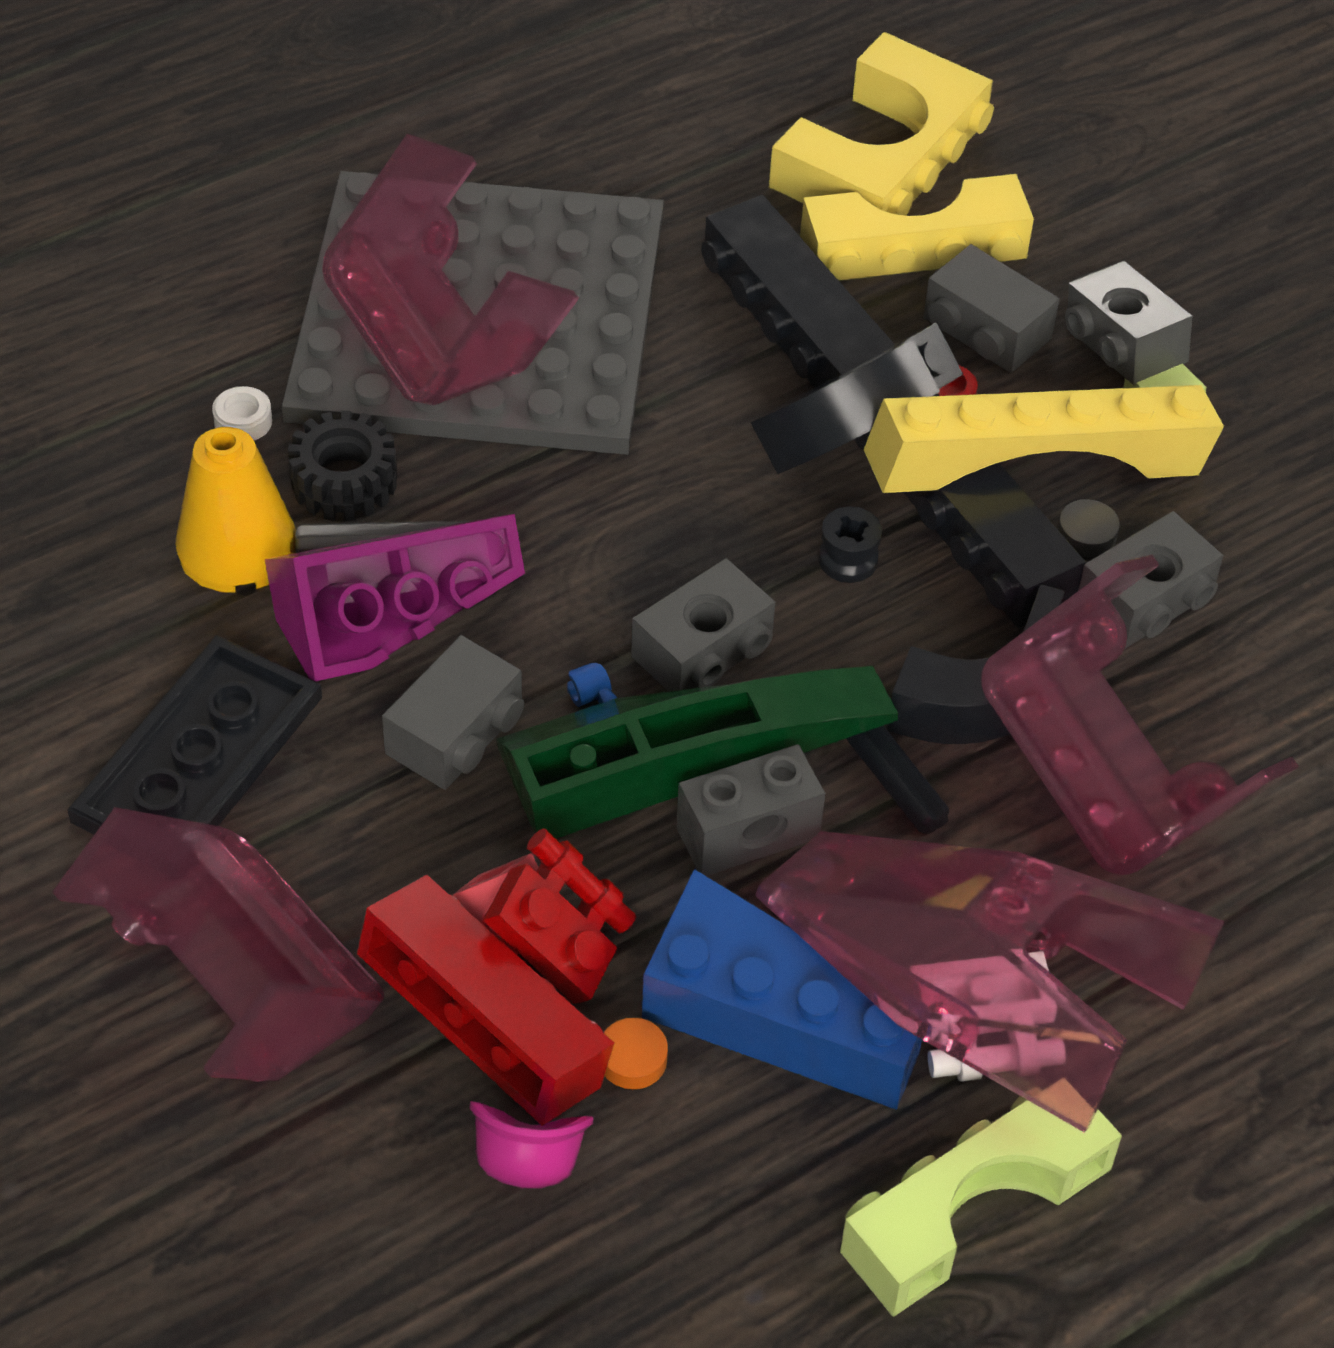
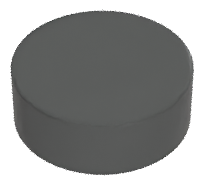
(1089, 527)

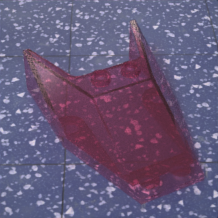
(946, 947)

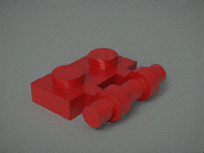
(548, 929)

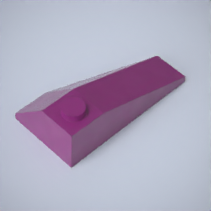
(372, 596)

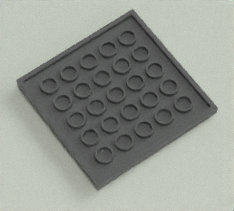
(581, 381)

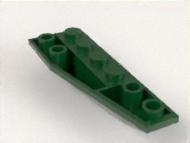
(642, 746)

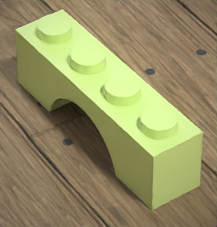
(905, 1237)

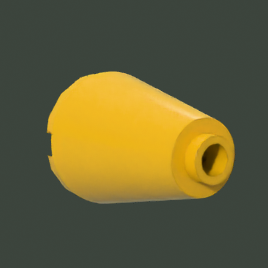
(231, 514)

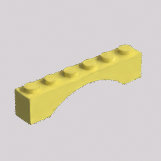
(943, 438)

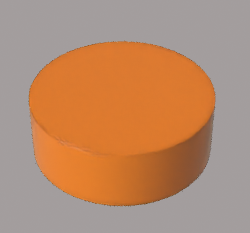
(637, 1053)

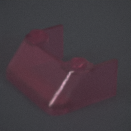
(409, 313)
(1089, 746)
(234, 930)

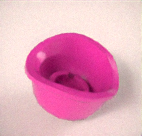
(526, 1153)

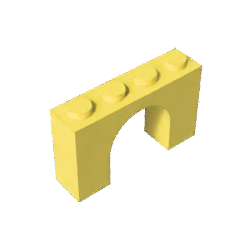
(910, 85)

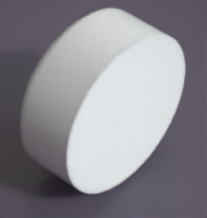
(243, 409)

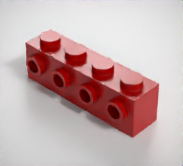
(485, 999)

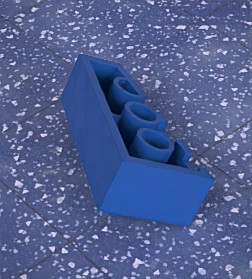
(767, 994)

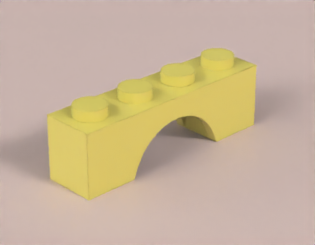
(869, 242)

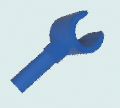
(589, 684)

